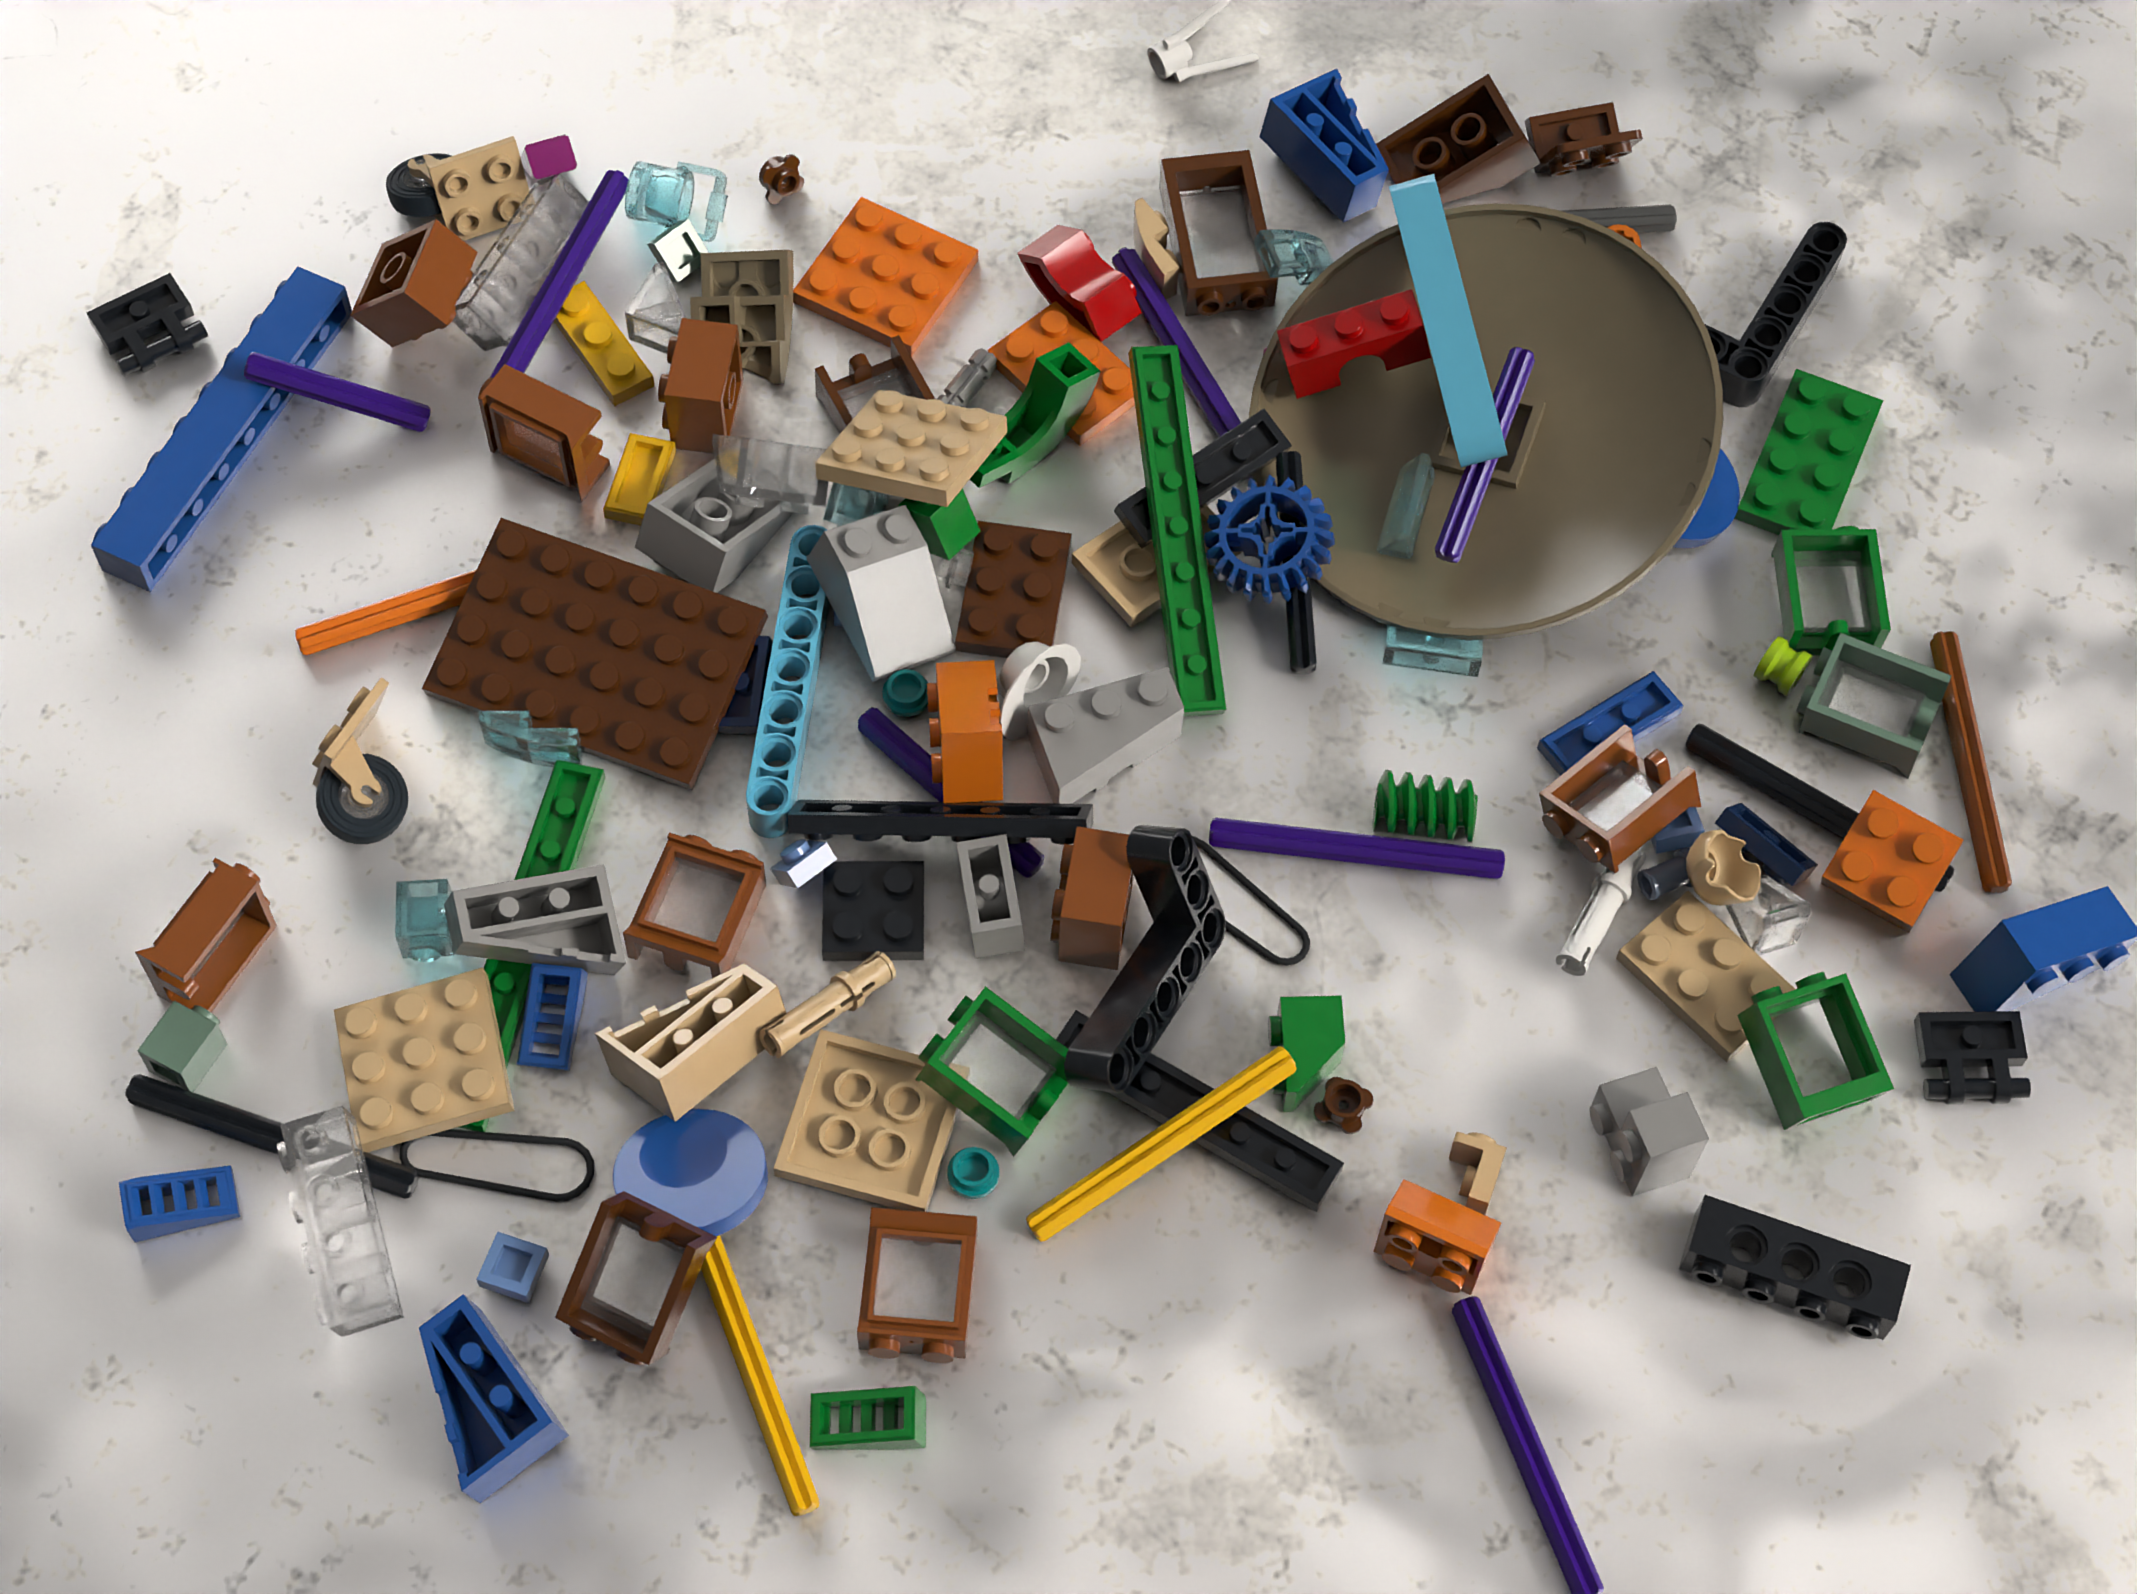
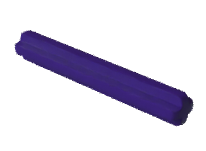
(337, 391)

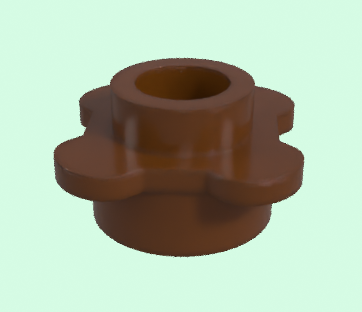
(781, 177)
(1346, 1091)

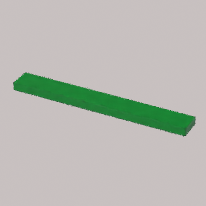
(1177, 529)
(551, 848)

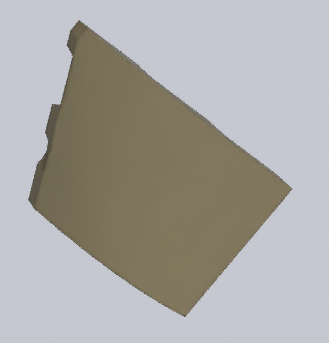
(757, 296)

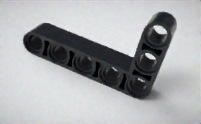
(1751, 362)
(1162, 967)

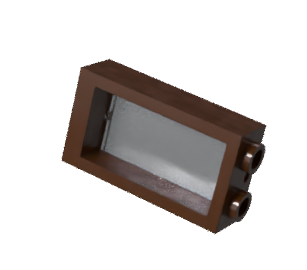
(1212, 225)

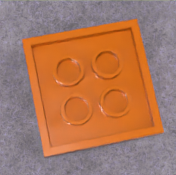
(885, 275)

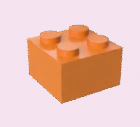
(1891, 861)

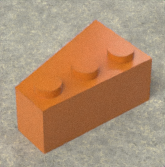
(966, 731)

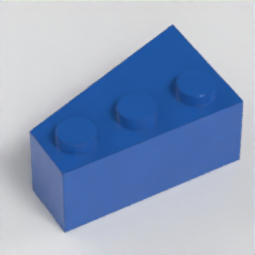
(1326, 146)
(2045, 951)
(487, 1400)

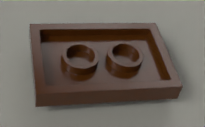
(1012, 589)

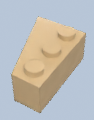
(696, 1044)

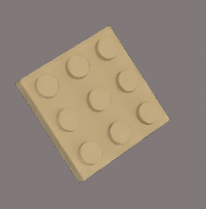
(912, 447)
(423, 1060)
(866, 1125)

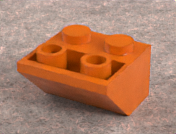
(1435, 1238)

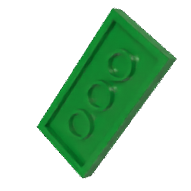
(1809, 455)

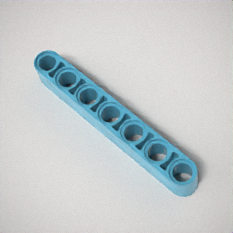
(1448, 321)
(787, 698)

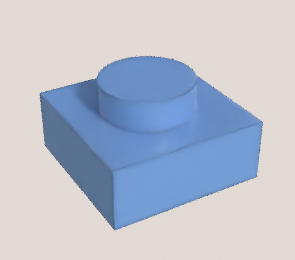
(1679, 833)
(802, 862)
(512, 1267)

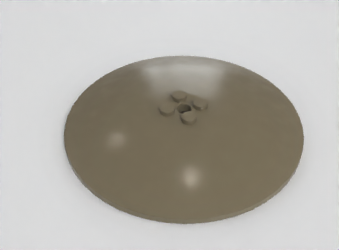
(1600, 451)

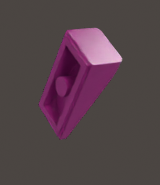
(548, 157)

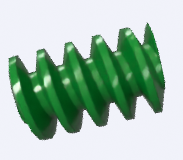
(1425, 805)

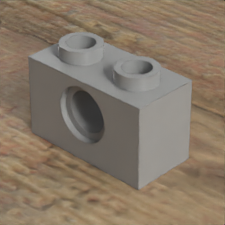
(990, 896)

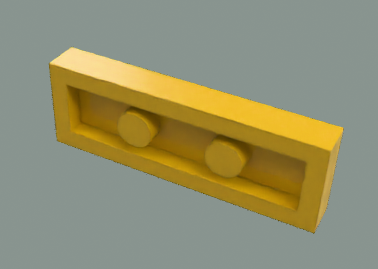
(602, 346)

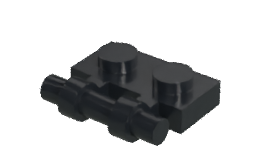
(142, 314)
(1972, 1040)

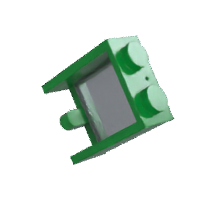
(1830, 587)
(996, 1068)

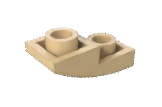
(1150, 243)

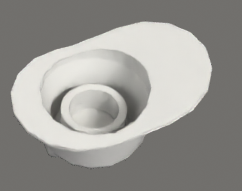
(1033, 676)

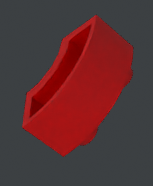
(1075, 276)

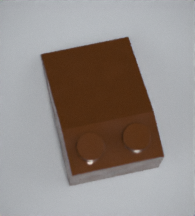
(1464, 141)

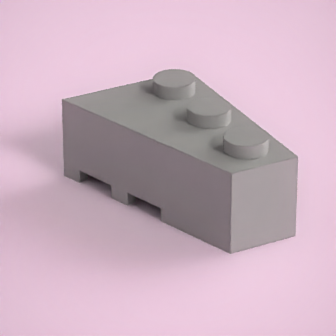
(1102, 731)
(540, 920)

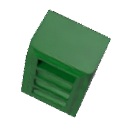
(890, 1438)

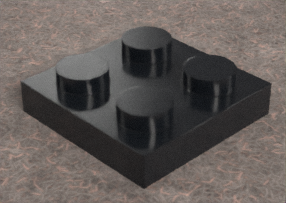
(873, 910)

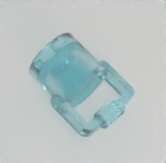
(666, 195)

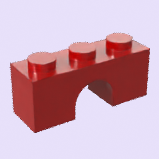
(1379, 328)

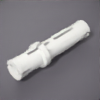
(1608, 894)

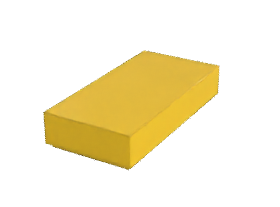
(639, 478)

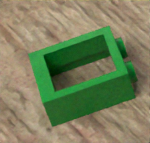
(1851, 1035)

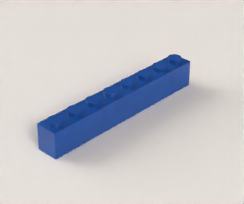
(218, 433)

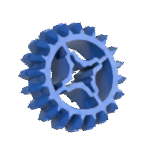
(1231, 535)

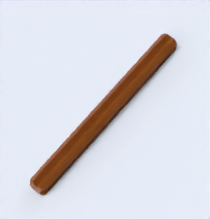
(1971, 765)

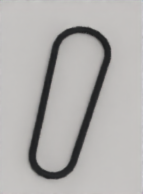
(1269, 902)
(502, 1187)

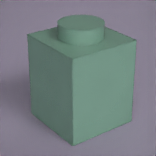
(183, 1045)

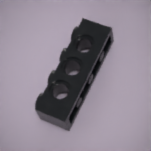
(1874, 1278)

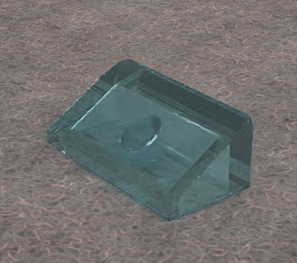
(1407, 508)
(1432, 653)

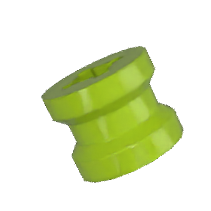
(1783, 666)

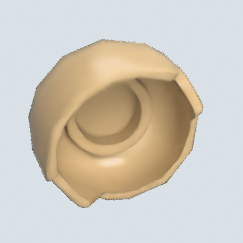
(1720, 871)

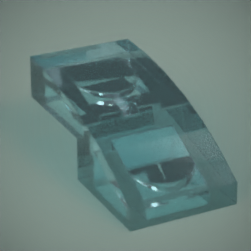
(1292, 254)
(514, 736)

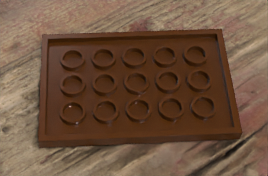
(597, 649)

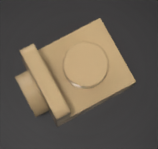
(1483, 1164)

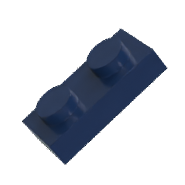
(746, 703)
(1780, 857)

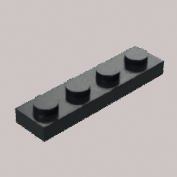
(1216, 469)

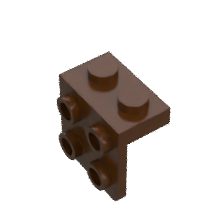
(1578, 139)

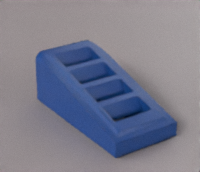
(539, 977)
(156, 1187)

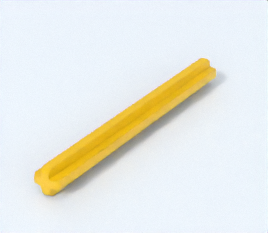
(1161, 1144)
(759, 1381)

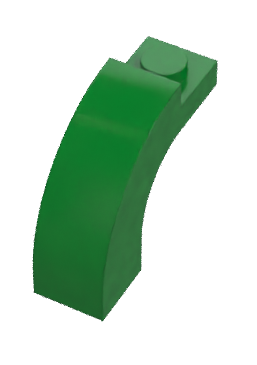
(1042, 415)

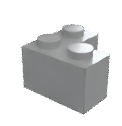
(1649, 1132)

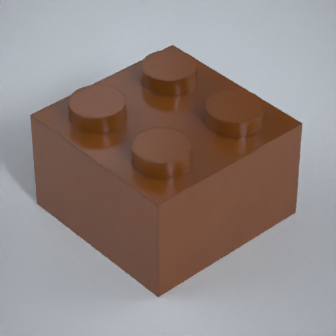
(414, 284)
(701, 384)
(1092, 899)

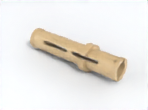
(843, 993)

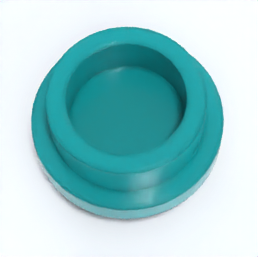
(905, 693)
(973, 1173)

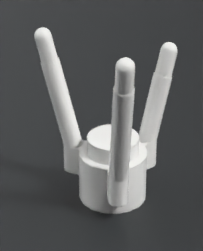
(1173, 53)

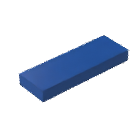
(1640, 706)

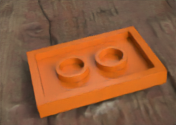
(1050, 330)

